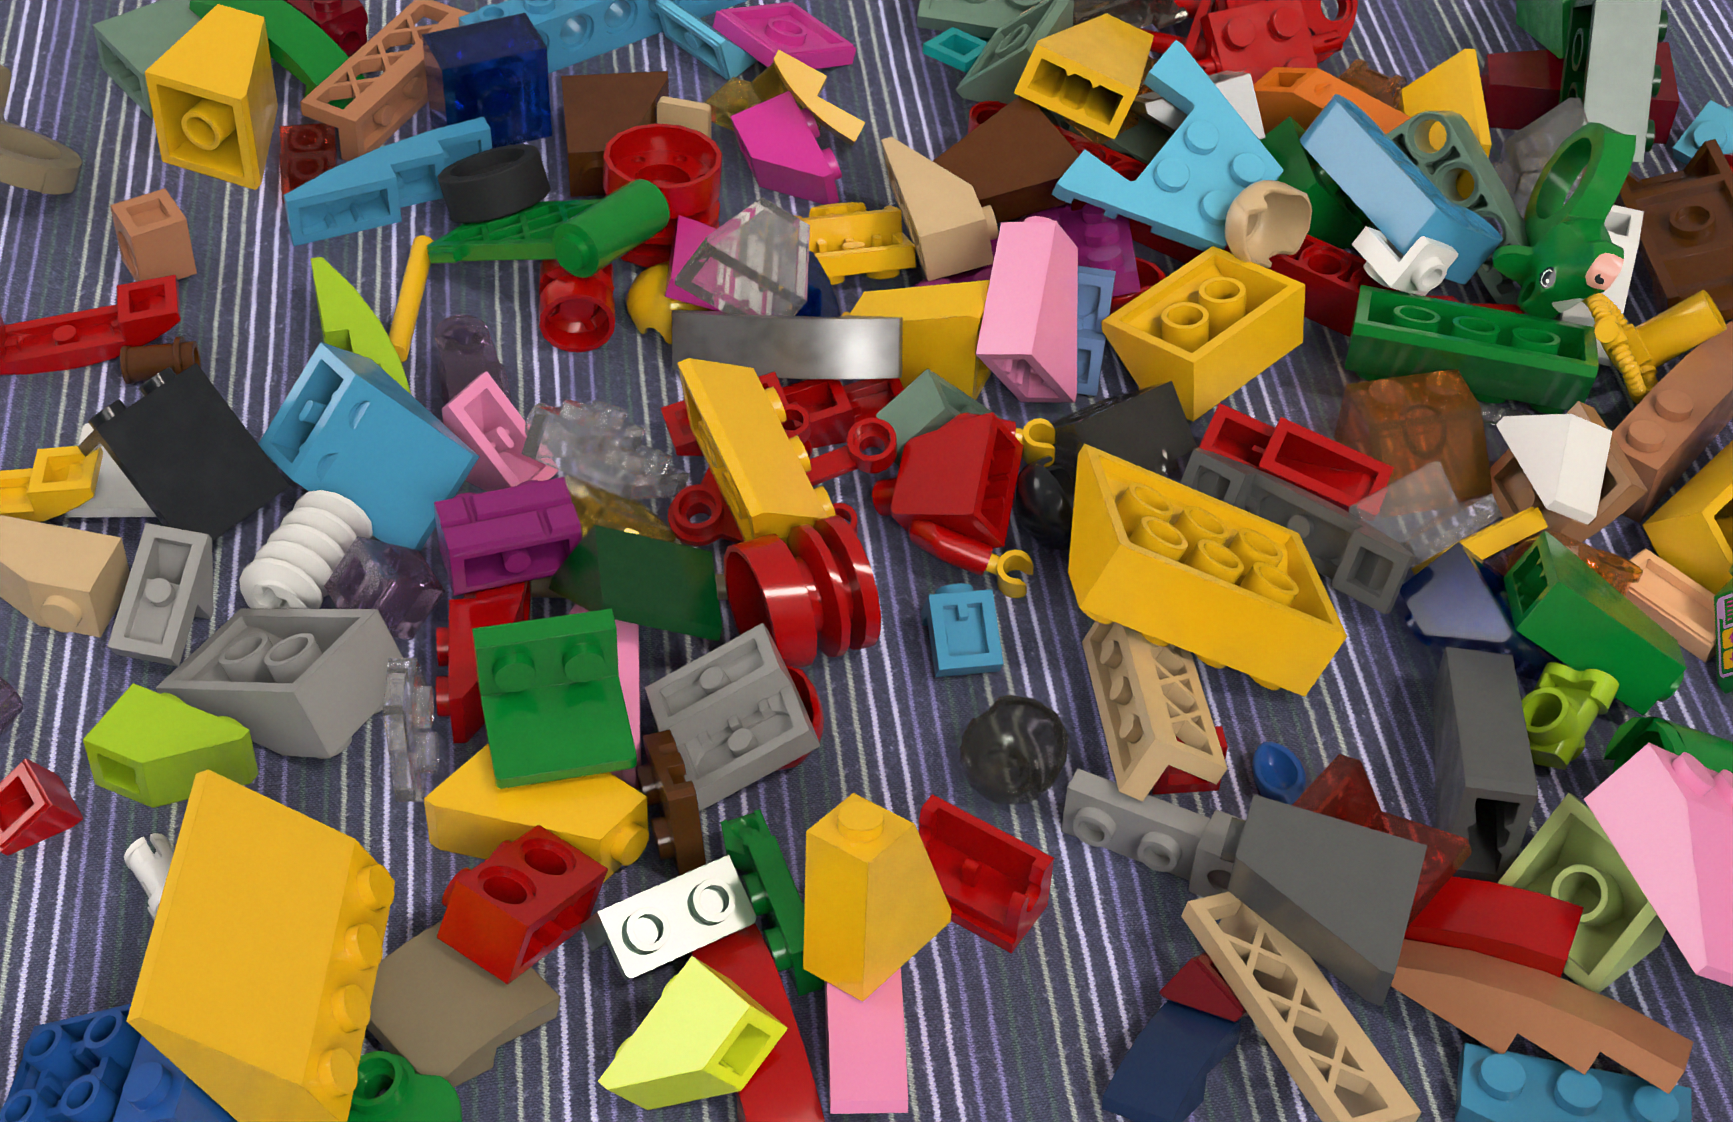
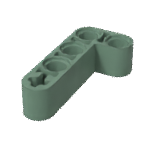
(1489, 194)

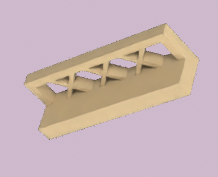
(1146, 701)
(1299, 1015)

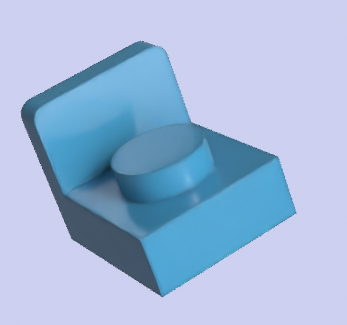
(962, 630)

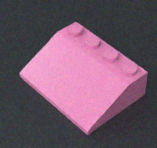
(1677, 841)

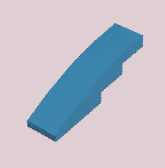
(379, 183)

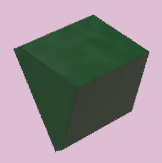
(643, 582)

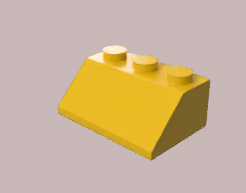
(1456, 88)
(1208, 328)
(749, 450)
(1697, 525)

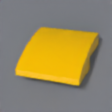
(806, 88)

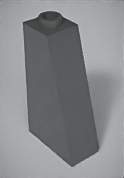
(1482, 759)

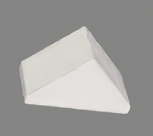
(1561, 459)

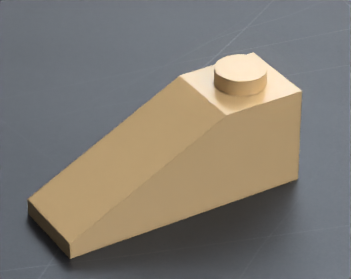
(939, 213)
(62, 575)

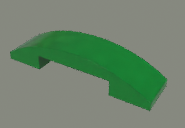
(292, 40)

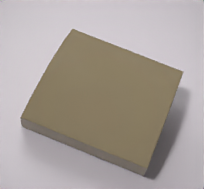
(449, 1010)

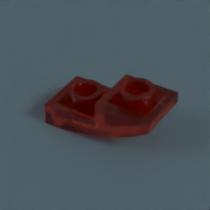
(305, 153)

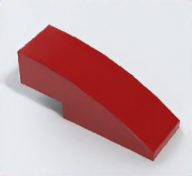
(1296, 456)
(1500, 923)

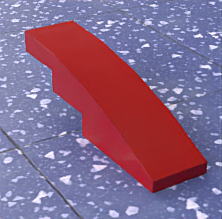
(829, 404)

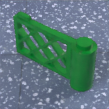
(575, 232)

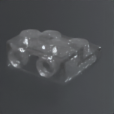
(600, 449)

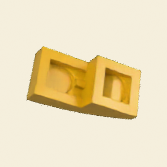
(54, 486)

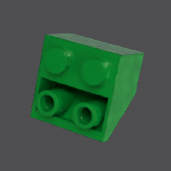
(1334, 214)

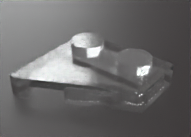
(407, 722)

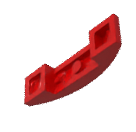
(92, 335)
(784, 1082)

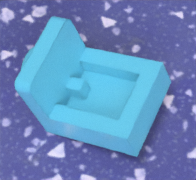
(1710, 124)

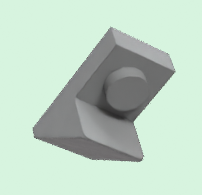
(163, 594)

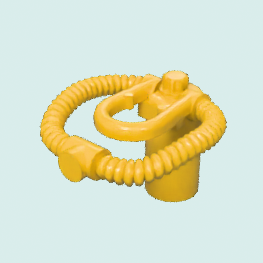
(1654, 342)

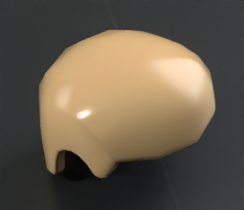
(1267, 221)

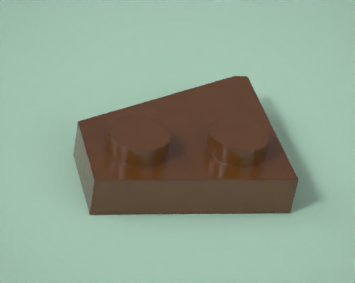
(663, 782)

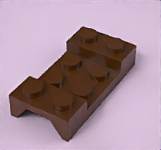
(1687, 229)

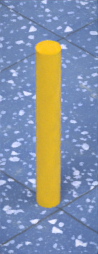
(410, 296)

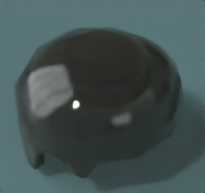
(1014, 750)

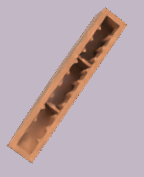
(1678, 419)

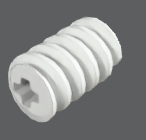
(303, 552)

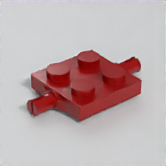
(1262, 38)

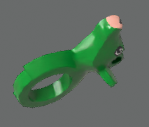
(1569, 244)

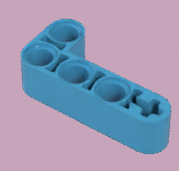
(1394, 188)

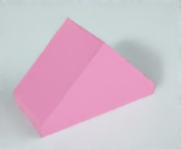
(496, 433)

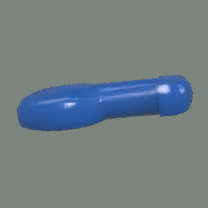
(1278, 773)

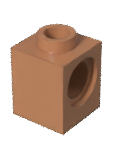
(153, 237)

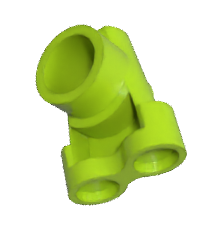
(1563, 711)

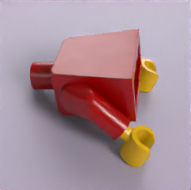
(960, 492)

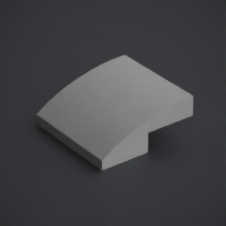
(733, 715)

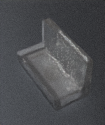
(1424, 512)

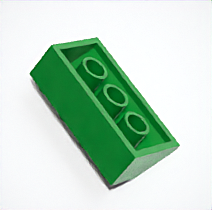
(1493, 349)

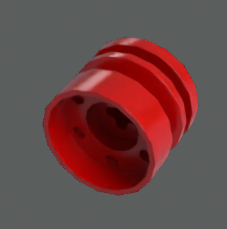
(680, 164)
(806, 591)

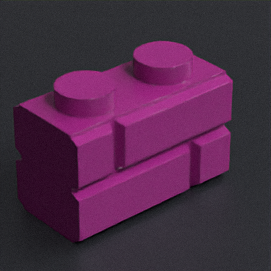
(506, 534)

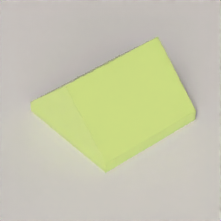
(1580, 865)

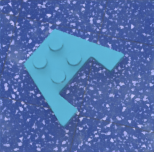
(1193, 175)

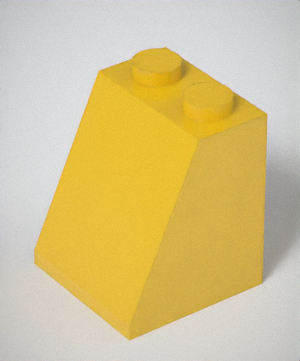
(216, 98)

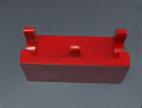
(987, 875)

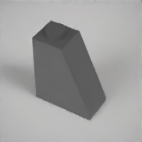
(1327, 888)

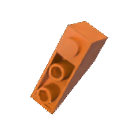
(1307, 91)

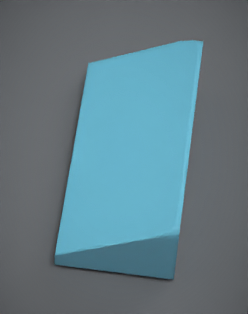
(702, 40)

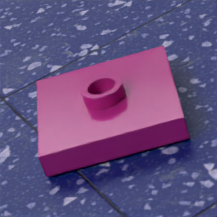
(785, 27)

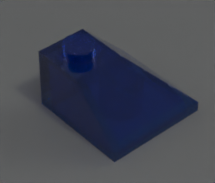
(1466, 606)

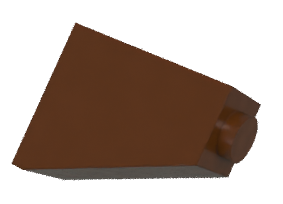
(596, 111)
(1012, 160)

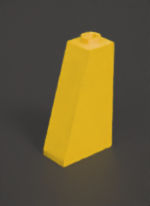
(1088, 72)

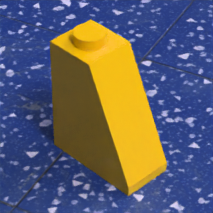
(938, 330)
(589, 812)
(867, 896)

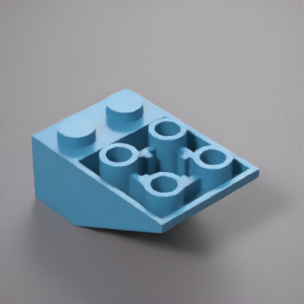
(369, 441)

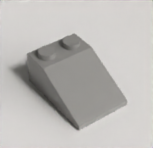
(291, 676)

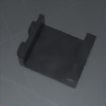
(187, 453)

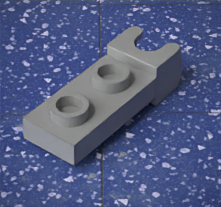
(1149, 832)

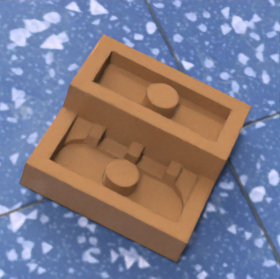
(1618, 493)

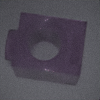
(388, 580)

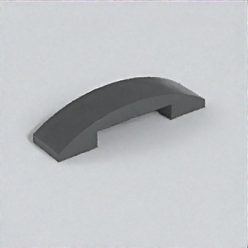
(1340, 545)

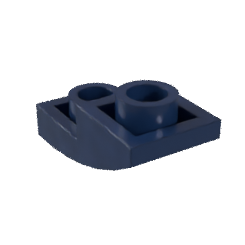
(1169, 1064)

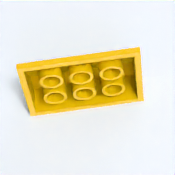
(1198, 575)
(264, 956)

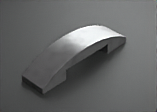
(792, 344)

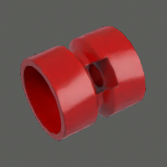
(575, 310)

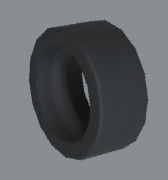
(494, 183)

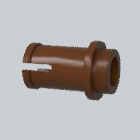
(145, 362)

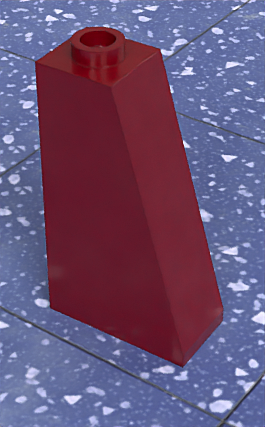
(1528, 85)

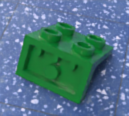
(553, 698)

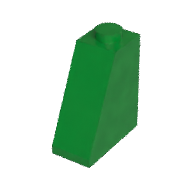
(1591, 624)

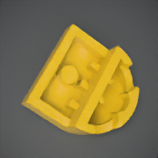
(859, 241)

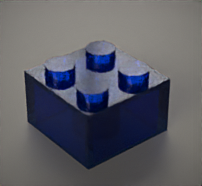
(492, 73)

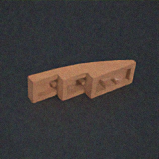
(1502, 998)

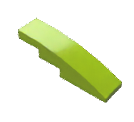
(351, 323)

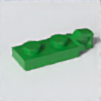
(771, 893)

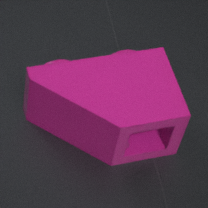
(784, 151)

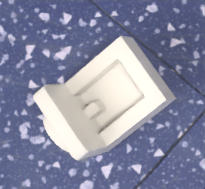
(1413, 273)

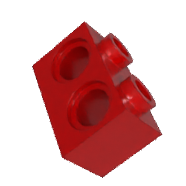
(520, 903)

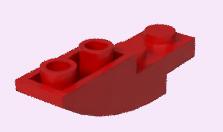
(459, 691)

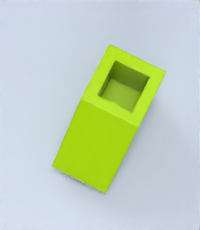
(157, 743)

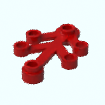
(709, 500)

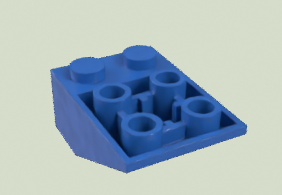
(102, 1072)

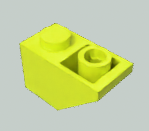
(694, 1042)

